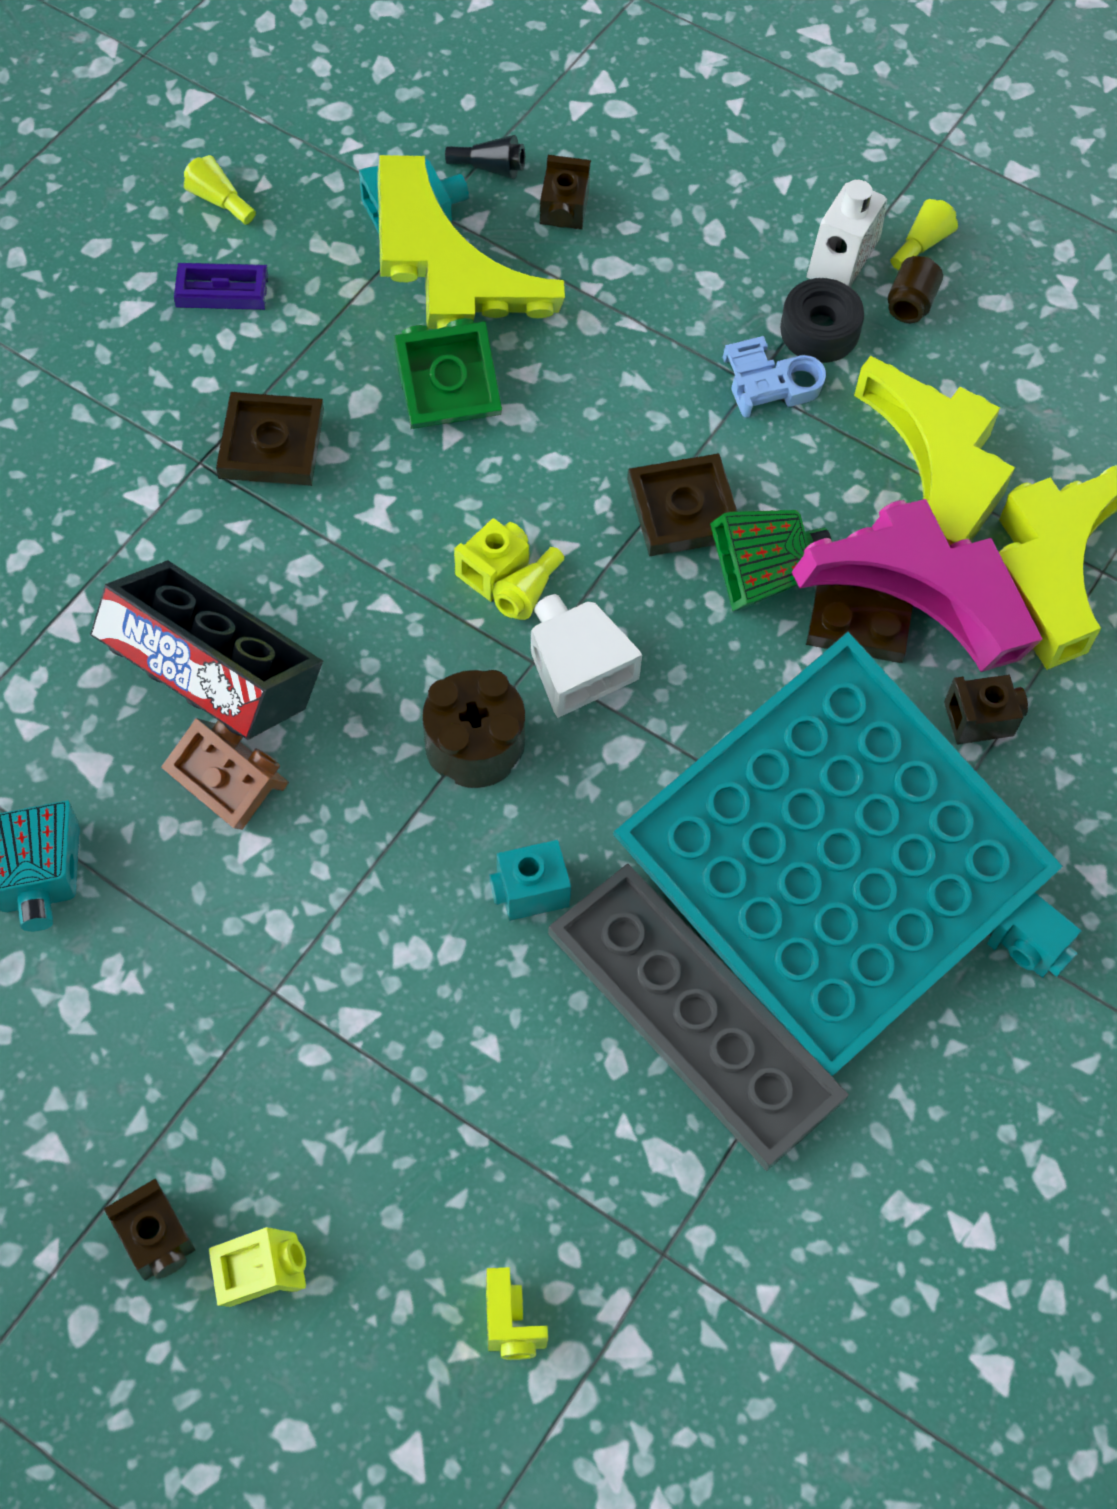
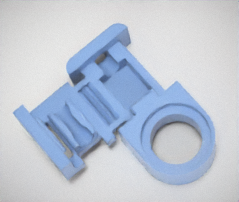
(764, 384)

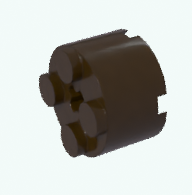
(474, 727)

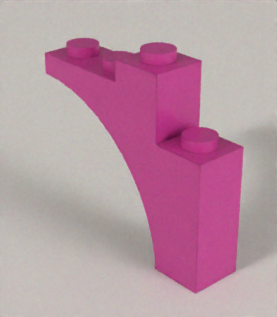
(954, 584)

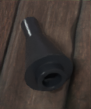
(497, 156)

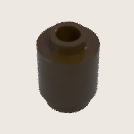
(914, 289)

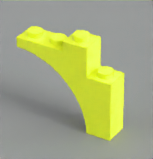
(458, 278)
(946, 442)
(1048, 558)

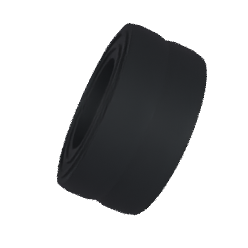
(825, 298)

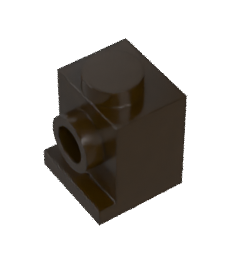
(565, 192)
(985, 708)
(137, 1212)

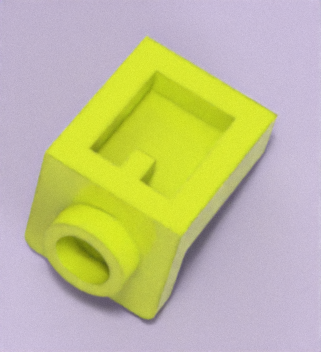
(257, 1266)
(503, 1307)

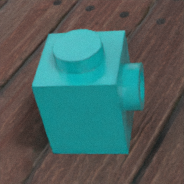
(531, 880)

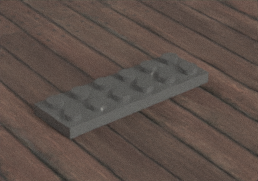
(698, 1016)

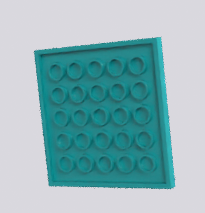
(837, 853)

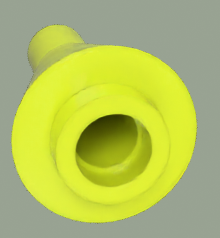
(209, 182)
(933, 223)
(521, 590)

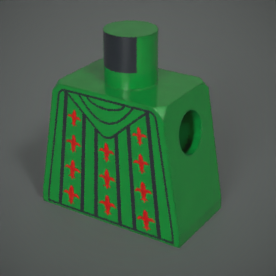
(760, 552)

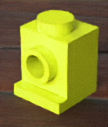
(491, 556)

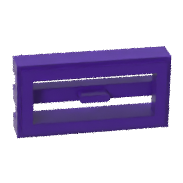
(221, 292)

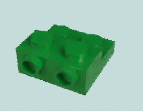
(447, 373)

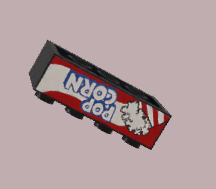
(206, 648)

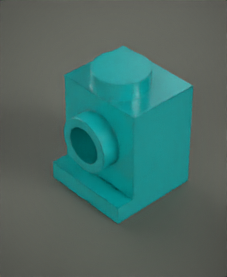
(1037, 937)

